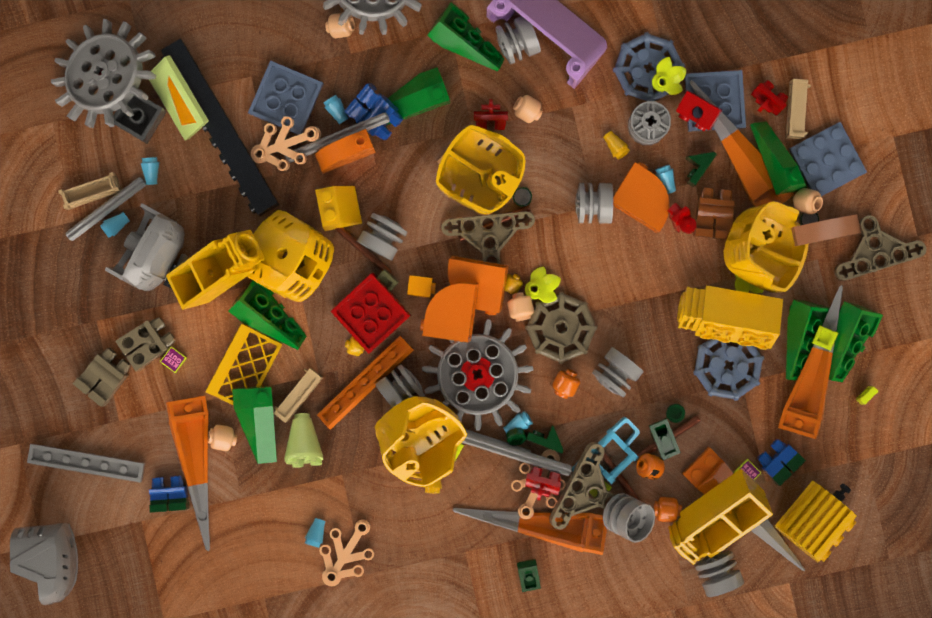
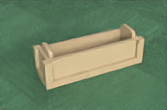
(797, 109)
(90, 191)
(298, 395)

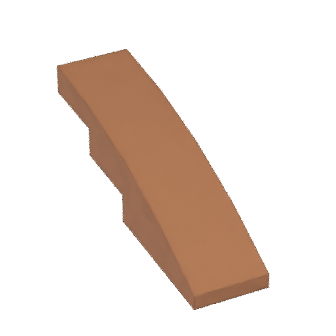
(826, 230)

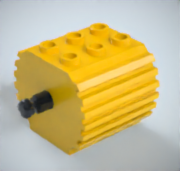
(817, 520)

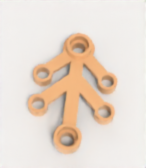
(281, 145)
(532, 496)
(344, 555)

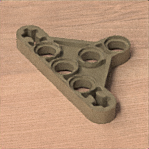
(497, 232)
(886, 248)
(580, 497)

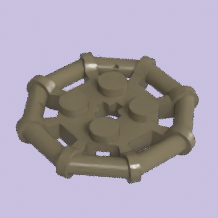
(564, 338)

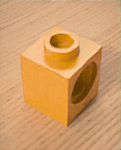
(421, 286)

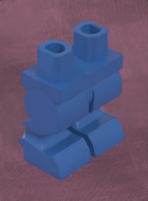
(377, 105)

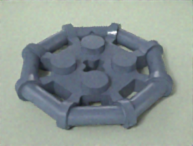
(642, 58)
(727, 376)

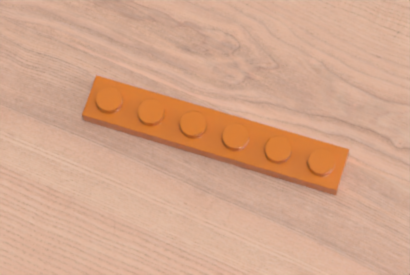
(365, 382)

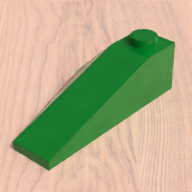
(457, 35)
(420, 94)
(779, 163)
(262, 312)
(801, 329)
(853, 330)
(256, 417)

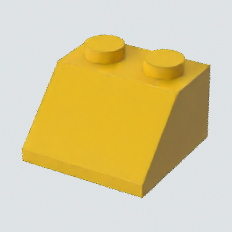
(338, 207)

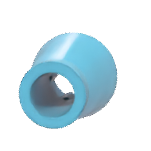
(336, 109)
(150, 169)
(666, 176)
(115, 224)
(521, 420)
(315, 534)

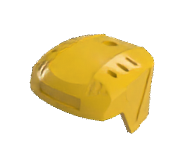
(475, 169)
(287, 233)
(758, 253)
(406, 432)

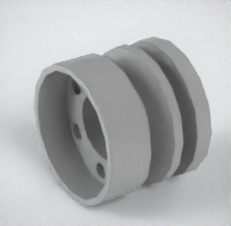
(517, 39)
(639, 128)
(595, 203)
(382, 236)
(617, 372)
(401, 388)
(629, 517)
(720, 576)

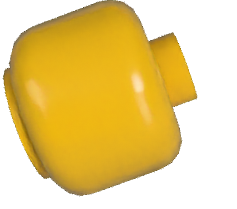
(513, 284)
(353, 347)

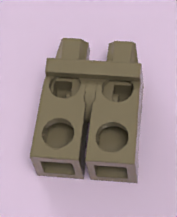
(151, 341)
(103, 377)

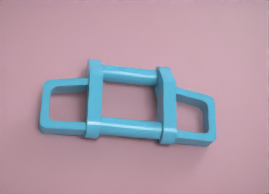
(624, 445)

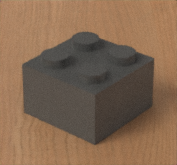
(144, 121)

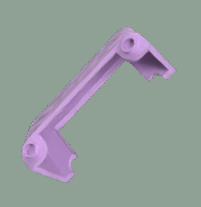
(561, 27)

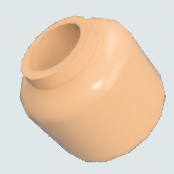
(339, 31)
(527, 109)
(807, 201)
(520, 307)
(222, 437)

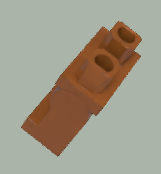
(714, 210)

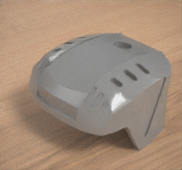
(150, 251)
(46, 557)

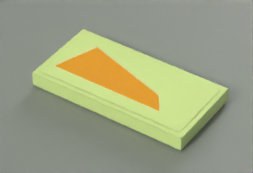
(178, 98)

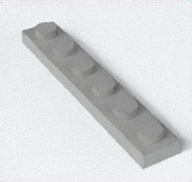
(86, 462)

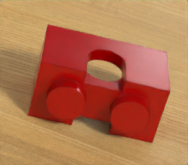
(710, 111)

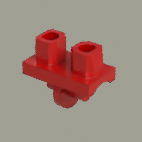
(768, 100)
(482, 117)
(682, 219)
(541, 485)

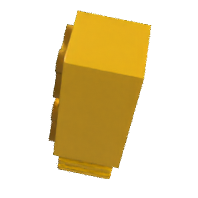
(215, 269)
(731, 316)
(720, 517)

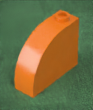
(345, 151)
(643, 197)
(488, 275)
(451, 313)

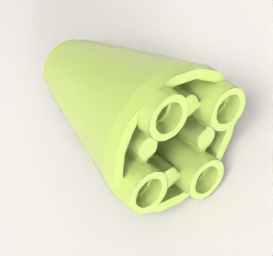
(303, 443)

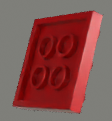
(370, 313)

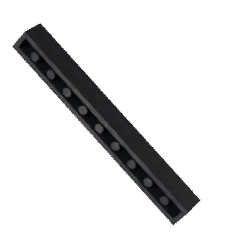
(223, 133)

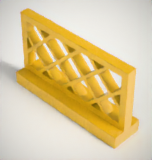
(230, 356)

